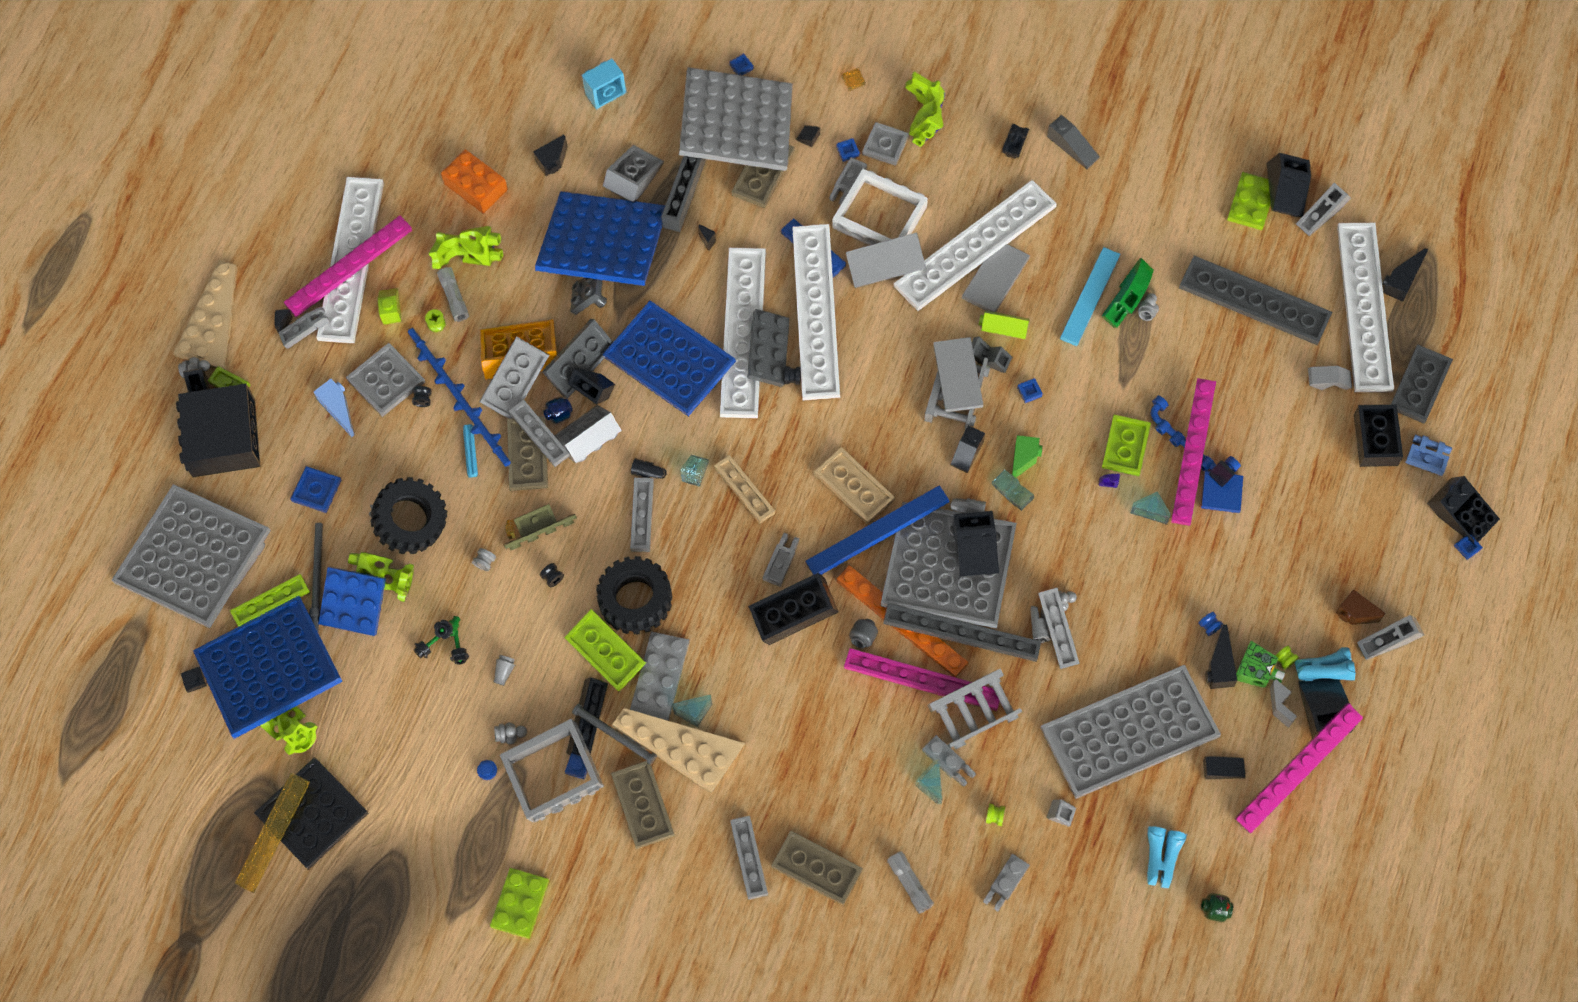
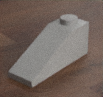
(1324, 209)
(1391, 637)

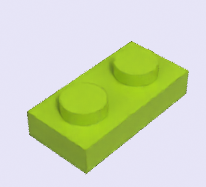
(224, 378)

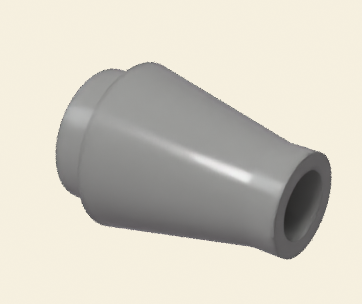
(503, 668)

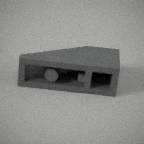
(1070, 140)

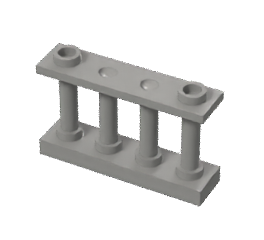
(933, 410)
(958, 698)

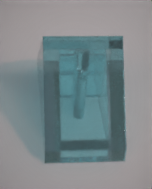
(694, 470)
(1152, 508)
(693, 709)
(930, 782)

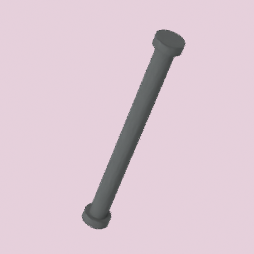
(578, 710)

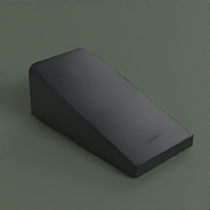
(1223, 767)

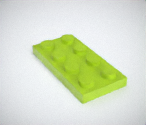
(605, 650)

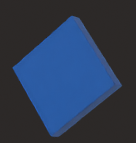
(316, 489)
(1222, 498)

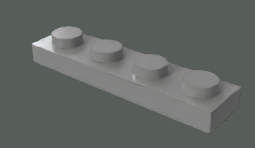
(539, 433)
(642, 515)
(1058, 628)
(749, 857)

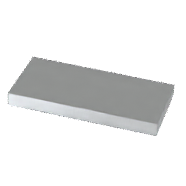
(886, 260)
(995, 278)
(958, 374)
(514, 377)

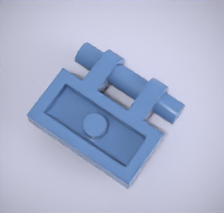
(1428, 459)

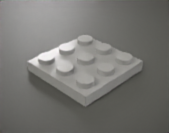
(385, 379)

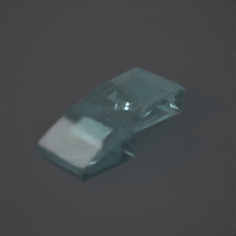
(1012, 490)

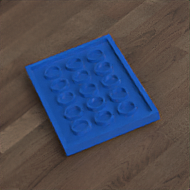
(669, 358)

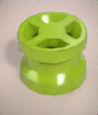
(433, 324)
(1286, 657)
(995, 814)

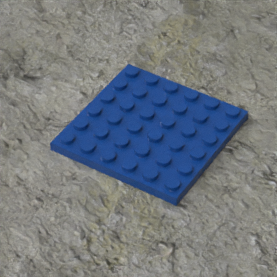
(601, 238)
(267, 666)

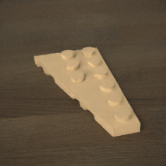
(210, 323)
(690, 751)

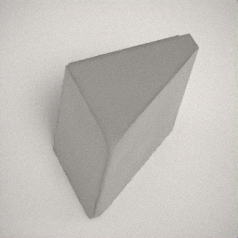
(1061, 812)

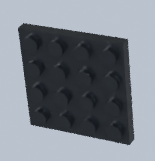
(321, 817)

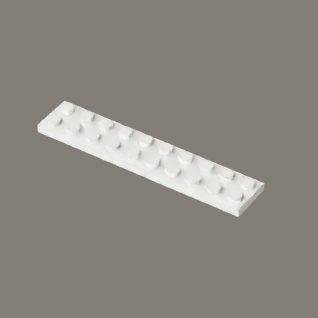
(355, 226)
(975, 245)
(743, 296)
(1365, 307)
(816, 312)

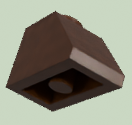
(1359, 610)

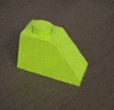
(389, 306)

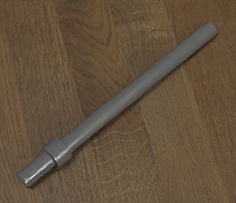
(314, 612)

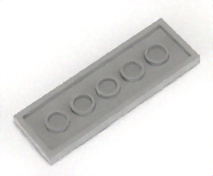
(659, 676)

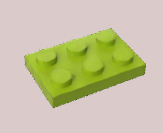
(1250, 202)
(1126, 445)
(519, 903)

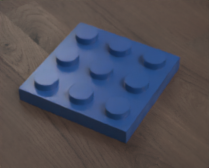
(352, 601)

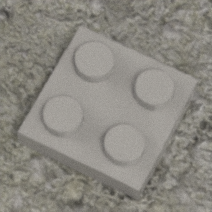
(885, 143)

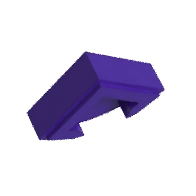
(1109, 480)

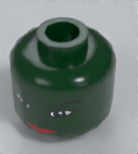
(1217, 907)

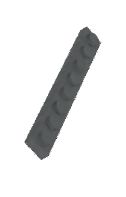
(962, 632)

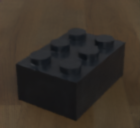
(1378, 435)

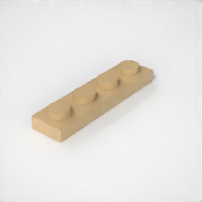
(744, 489)

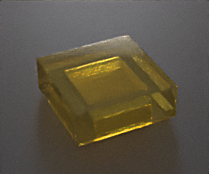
(853, 79)

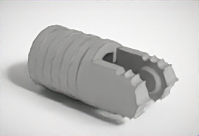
(968, 505)
(1039, 625)

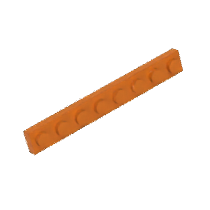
(930, 645)

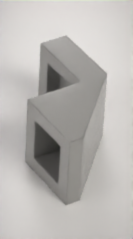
(1328, 376)
(1279, 695)

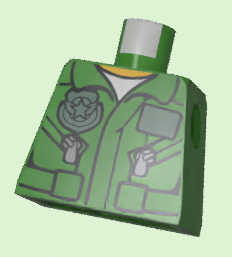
(1258, 666)

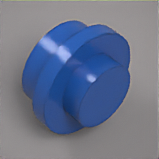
(487, 770)

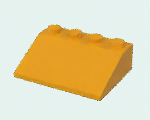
(498, 340)

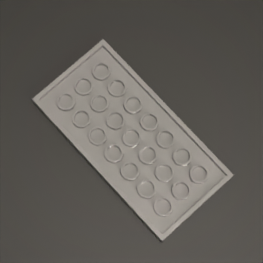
(1130, 731)

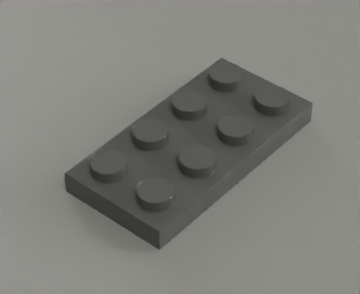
(768, 348)
(582, 352)
(1421, 383)

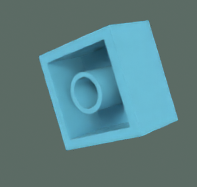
(604, 83)

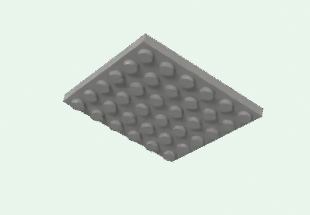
(736, 119)
(191, 556)
(927, 575)

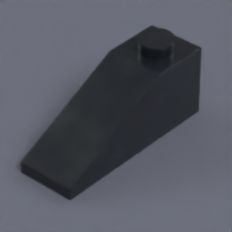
(1402, 276)
(1221, 669)

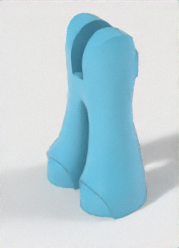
(1331, 666)
(1174, 843)

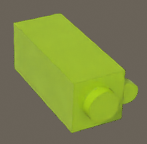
(1004, 324)

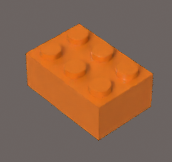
(474, 181)

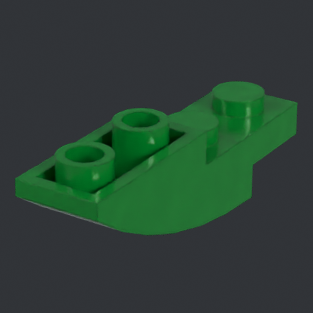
(1131, 293)

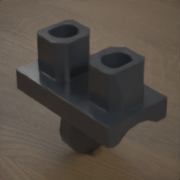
(1015, 141)

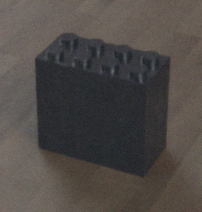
(218, 430)

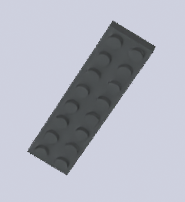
(1255, 300)

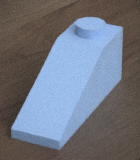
(332, 398)

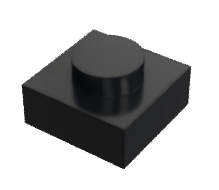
(193, 679)

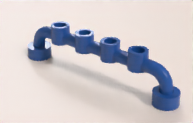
(1178, 438)

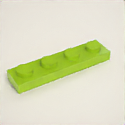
(269, 600)

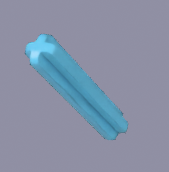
(470, 451)

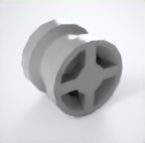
(484, 559)

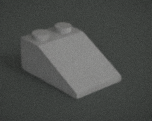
(632, 173)

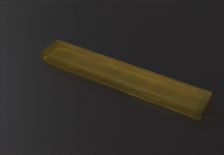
(272, 832)

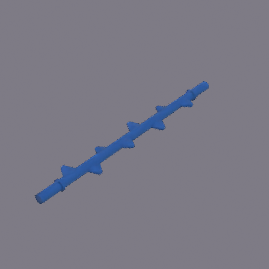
(461, 403)

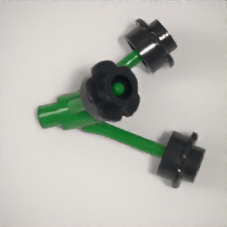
(445, 630)

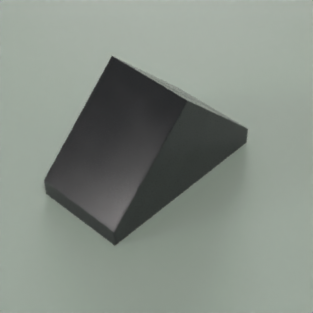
(196, 380)

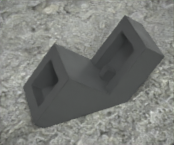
(997, 357)

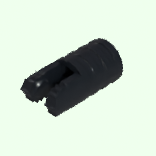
(647, 469)

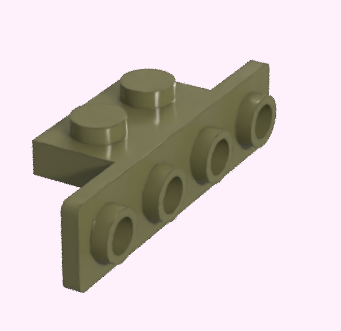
(535, 523)

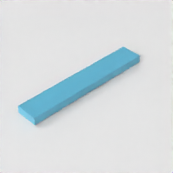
(1090, 296)

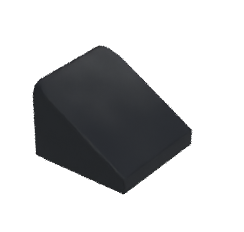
(809, 135)
(707, 236)
(282, 319)
(1222, 473)

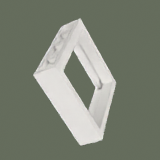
(864, 234)

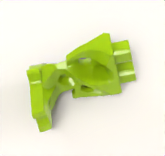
(929, 117)
(481, 248)
(401, 578)
(297, 734)

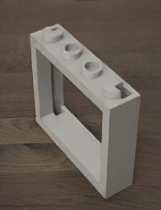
(538, 743)

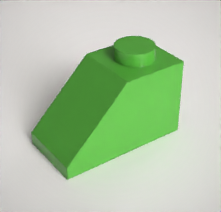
(1025, 454)

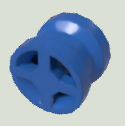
(1211, 623)

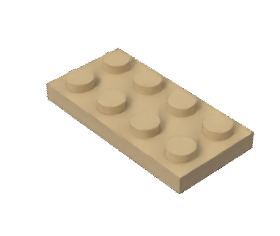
(854, 485)

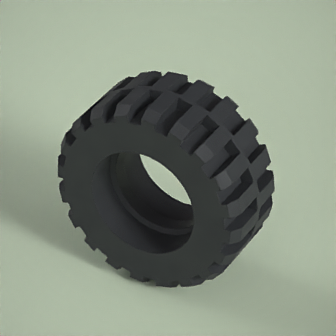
(408, 491)
(634, 571)

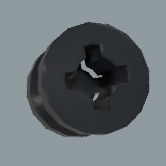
(792, 375)
(421, 396)
(551, 575)

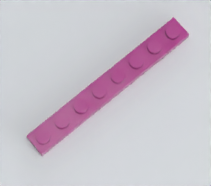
(347, 266)
(1193, 452)
(913, 676)
(1298, 768)

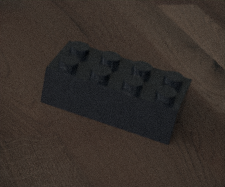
(793, 609)

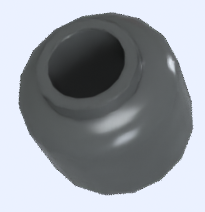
(863, 633)

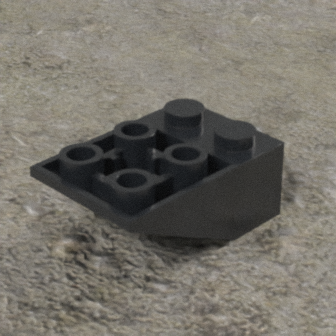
(1288, 184)
(1463, 509)
(976, 543)
(1322, 701)

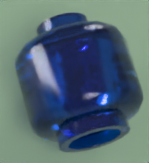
(558, 410)

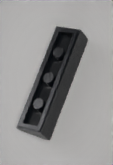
(591, 701)

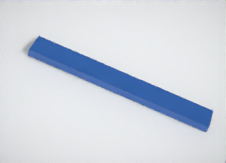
(877, 531)

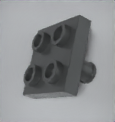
(586, 293)

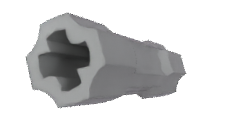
(453, 294)
(910, 882)

